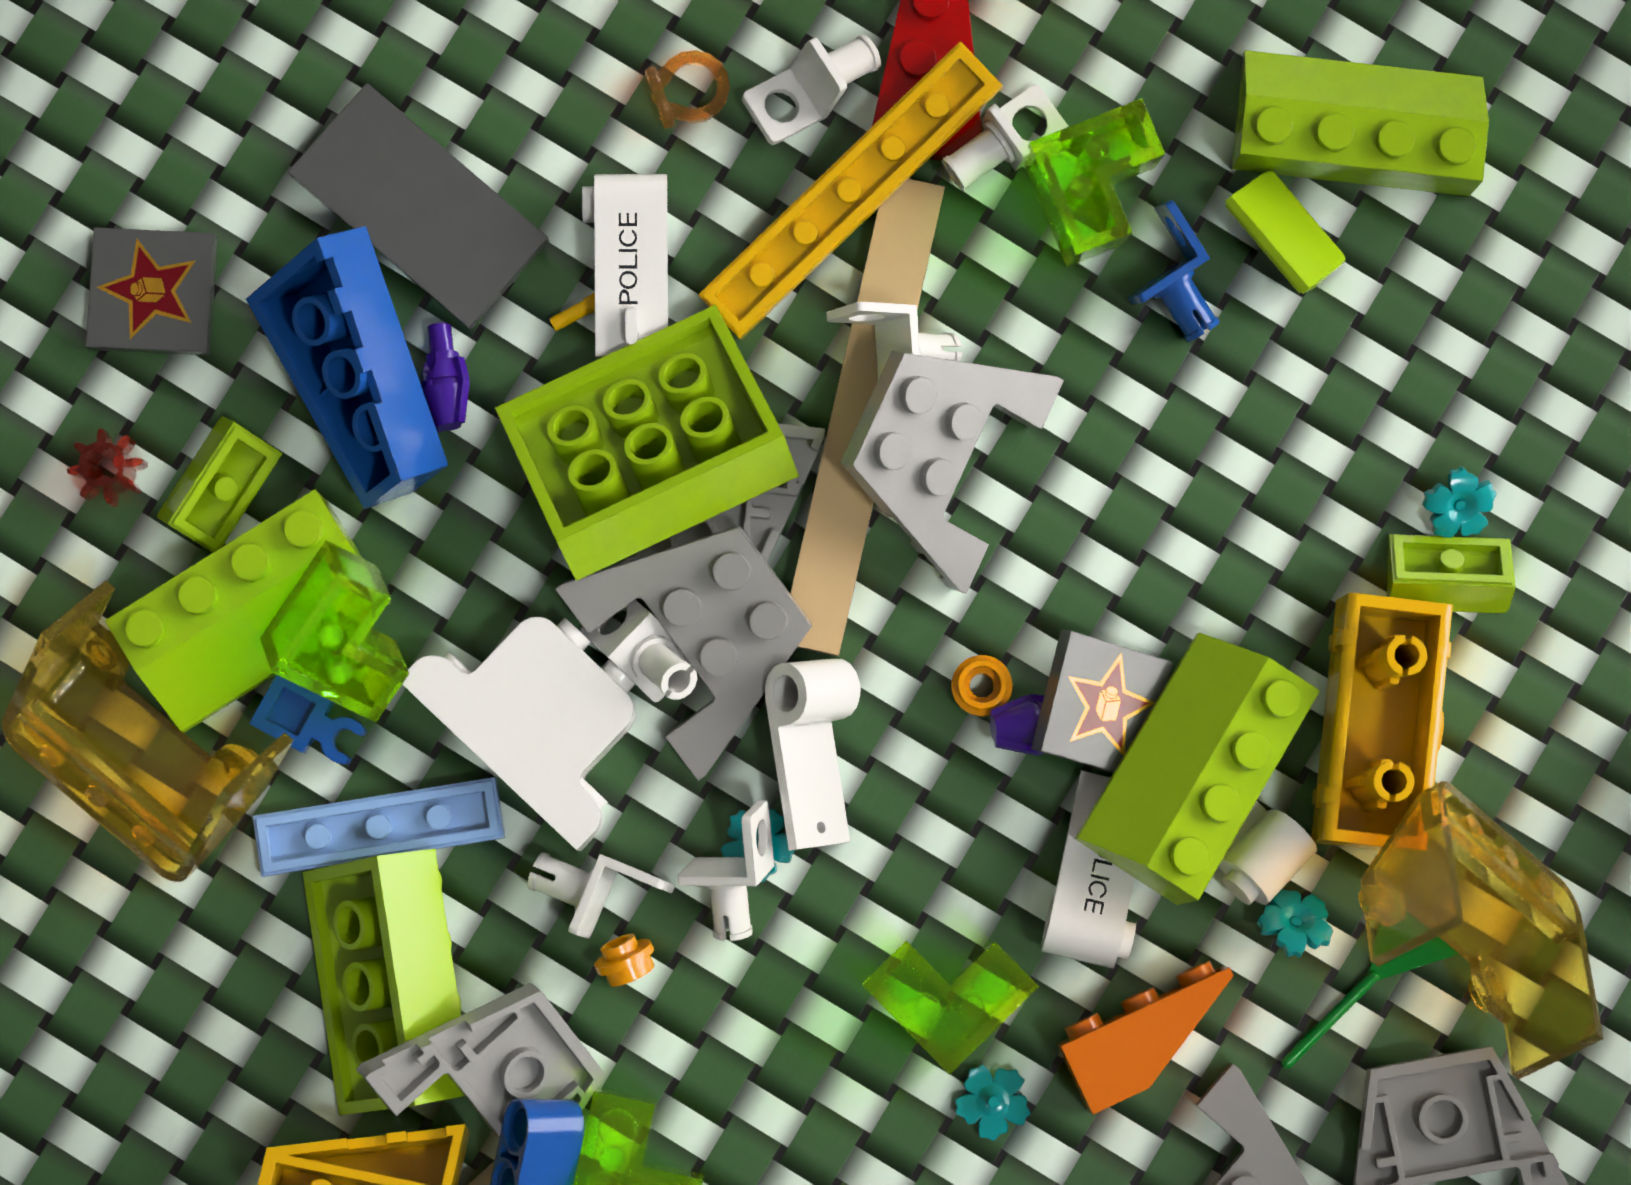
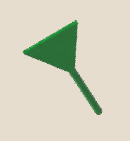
(1420, 956)

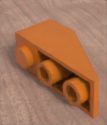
(1133, 1048)

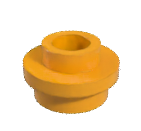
(985, 666)
(625, 960)

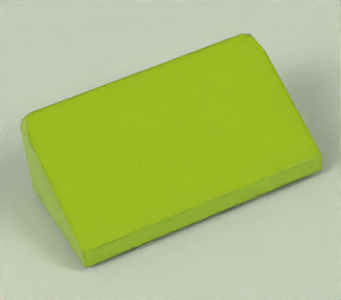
(1285, 231)
(219, 484)
(1456, 571)

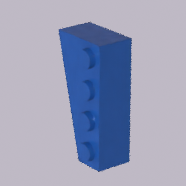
(352, 365)

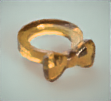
(670, 111)

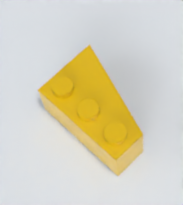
(387, 1159)

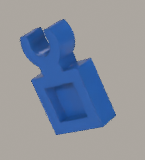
(303, 718)

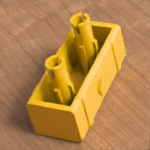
(1379, 716)

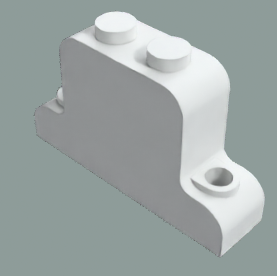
(535, 717)

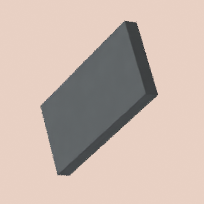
(419, 206)

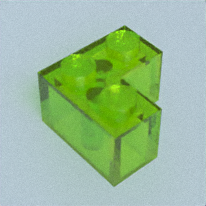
(1077, 173)
(327, 637)
(954, 1015)
(618, 1144)

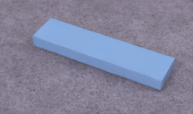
(378, 826)

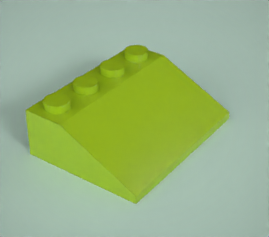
(647, 442)

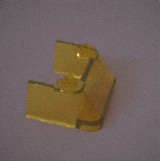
(121, 754)
(1499, 907)

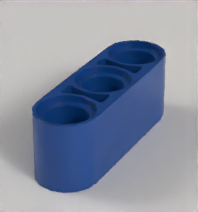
(539, 1143)

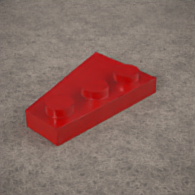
(920, 39)

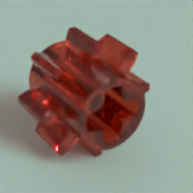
(96, 481)

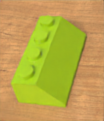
(1361, 123)
(202, 630)
(1197, 767)
(381, 965)

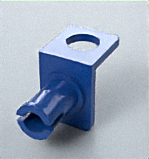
(1175, 284)

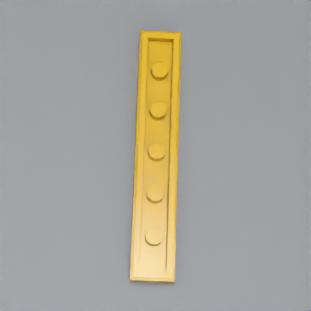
(851, 190)

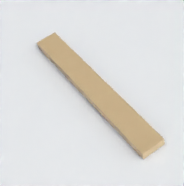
(839, 505)

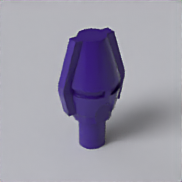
(445, 380)
(1015, 724)

